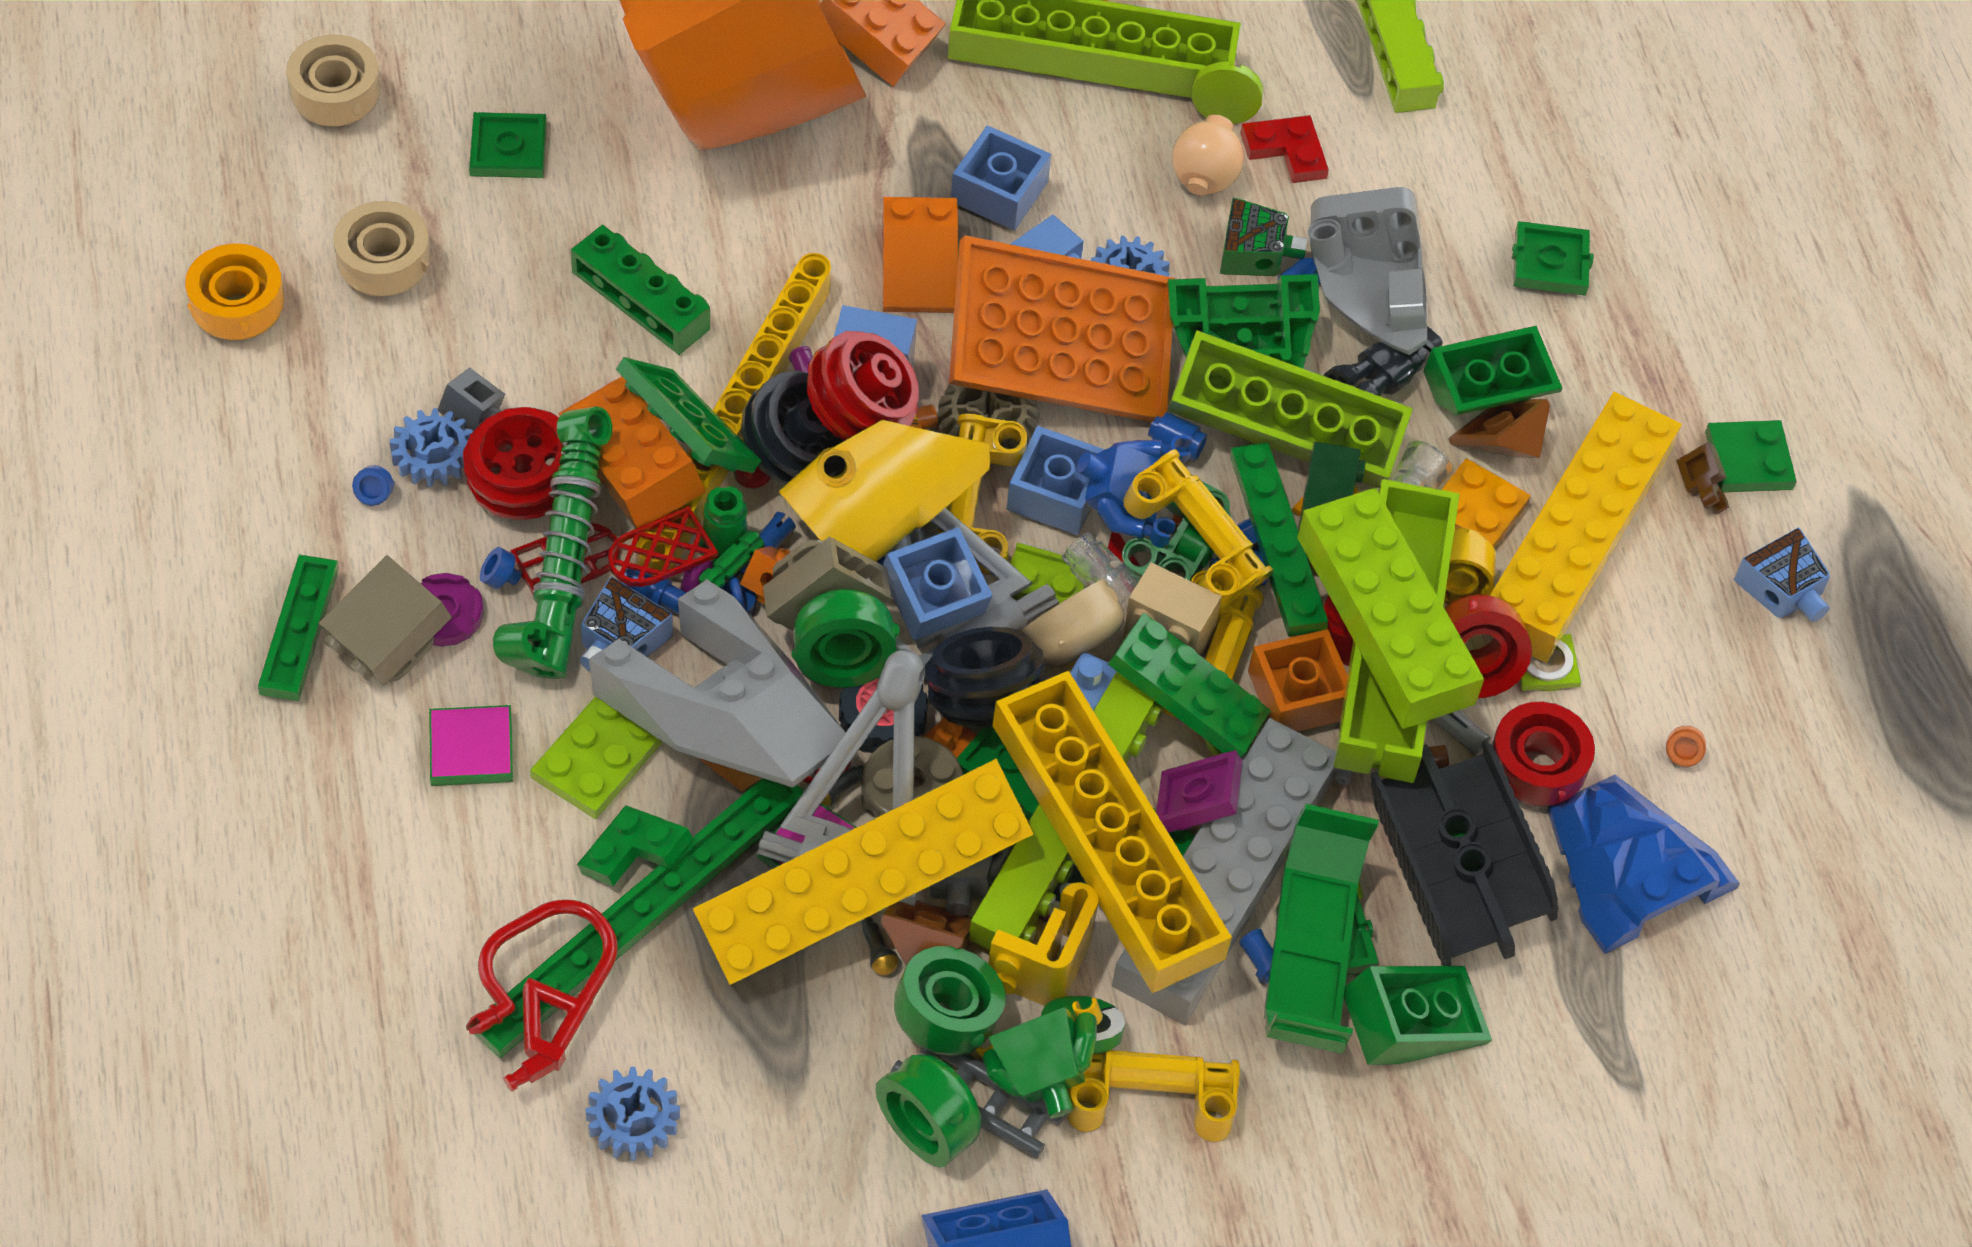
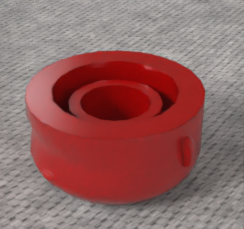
(1510, 650)
(1550, 731)

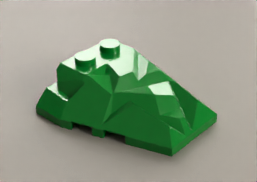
(1259, 317)

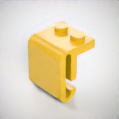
(1033, 968)

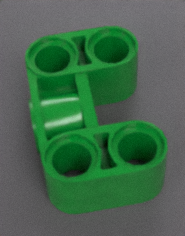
(1186, 549)

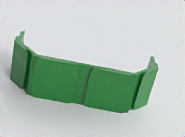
(1316, 928)

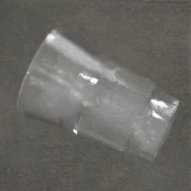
(1422, 466)
(1094, 561)

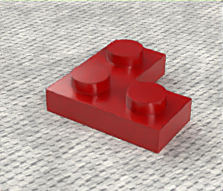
(1291, 138)

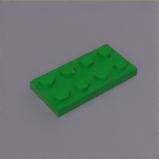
(687, 416)
(1189, 686)

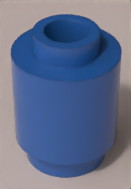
(1170, 425)

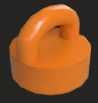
(1686, 746)

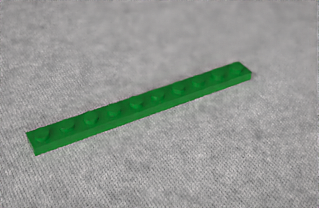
(651, 901)

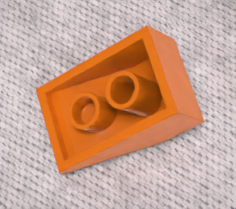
(919, 254)

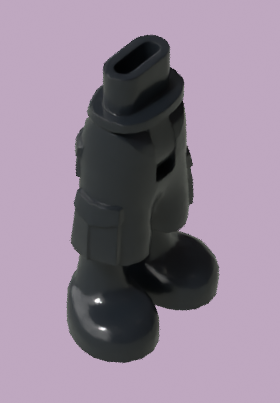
(1384, 367)

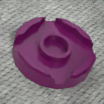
(461, 602)

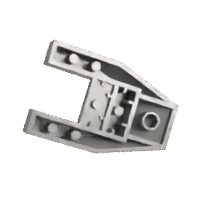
(745, 716)

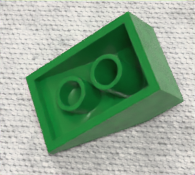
(1414, 1012)

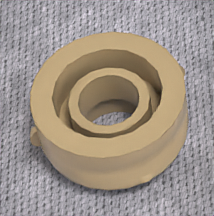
(330, 62)
(376, 229)
(1077, 624)

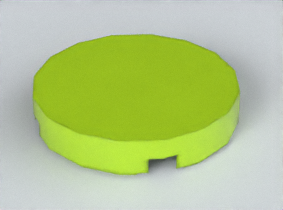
(1227, 92)

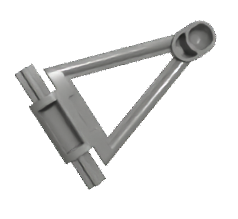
(1002, 609)
(896, 691)

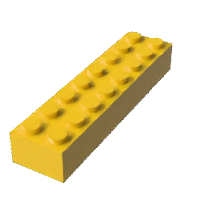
(1585, 518)
(1111, 831)
(862, 871)

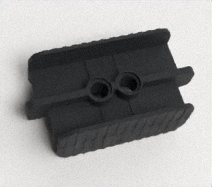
(1458, 905)

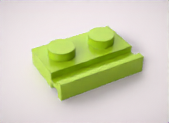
(1045, 568)

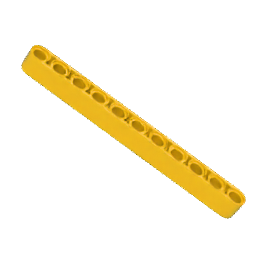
(765, 358)

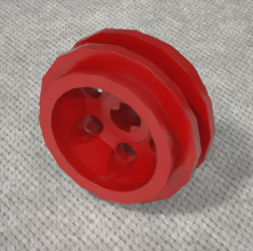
(861, 382)
(519, 445)

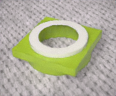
(1566, 677)

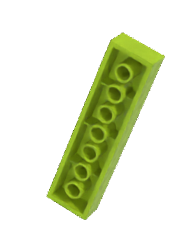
(1092, 41)

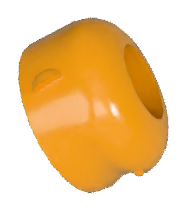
(229, 272)

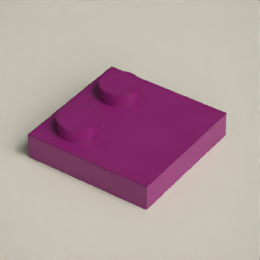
(1199, 791)

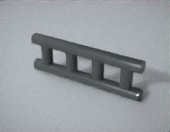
(1021, 1138)

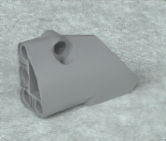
(1372, 263)

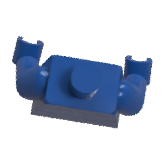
(1112, 474)

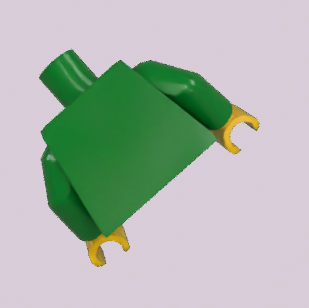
(1044, 1056)

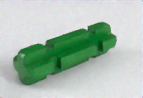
(733, 559)

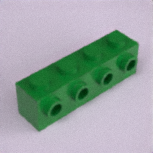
(641, 289)

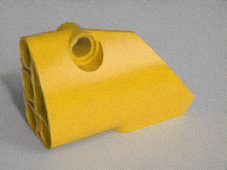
(889, 485)

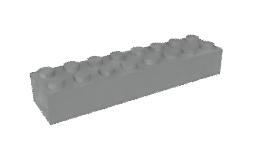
(1244, 851)

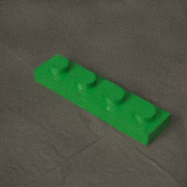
(298, 628)

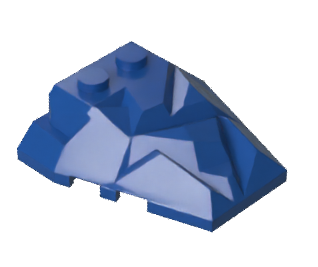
(1631, 860)

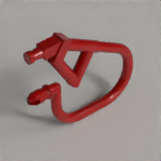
(542, 1055)

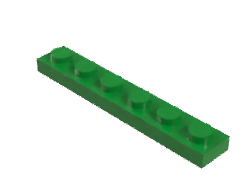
(1278, 540)

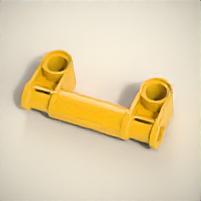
(992, 432)
(1170, 482)
(1231, 630)
(1211, 1083)

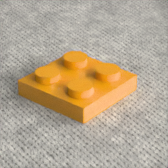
(1485, 501)

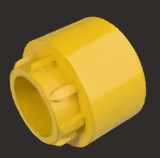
(1470, 566)

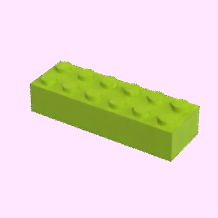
(1286, 405)
(1390, 608)

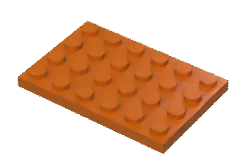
(1061, 330)

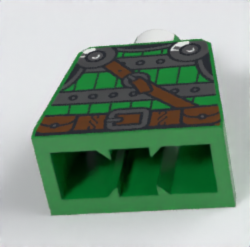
(1258, 241)

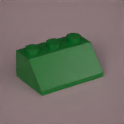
(1491, 371)

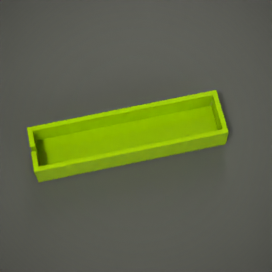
(1368, 727)

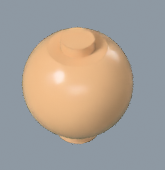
(1208, 156)

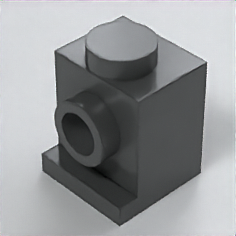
(471, 398)

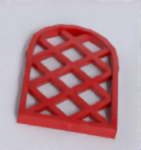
(684, 565)

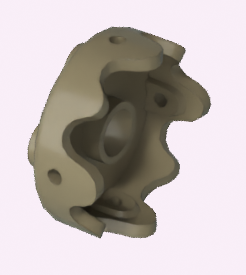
(932, 764)

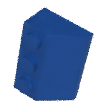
(1006, 1222)

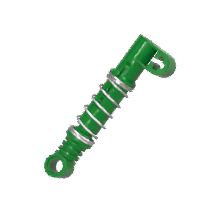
(560, 585)

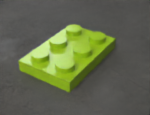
(594, 758)

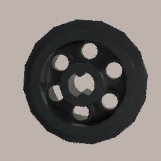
(786, 448)
(979, 669)

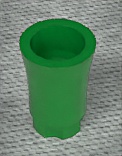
(724, 518)

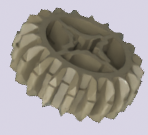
(999, 406)

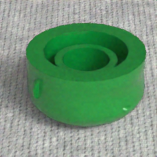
(844, 638)
(957, 981)
(930, 1109)

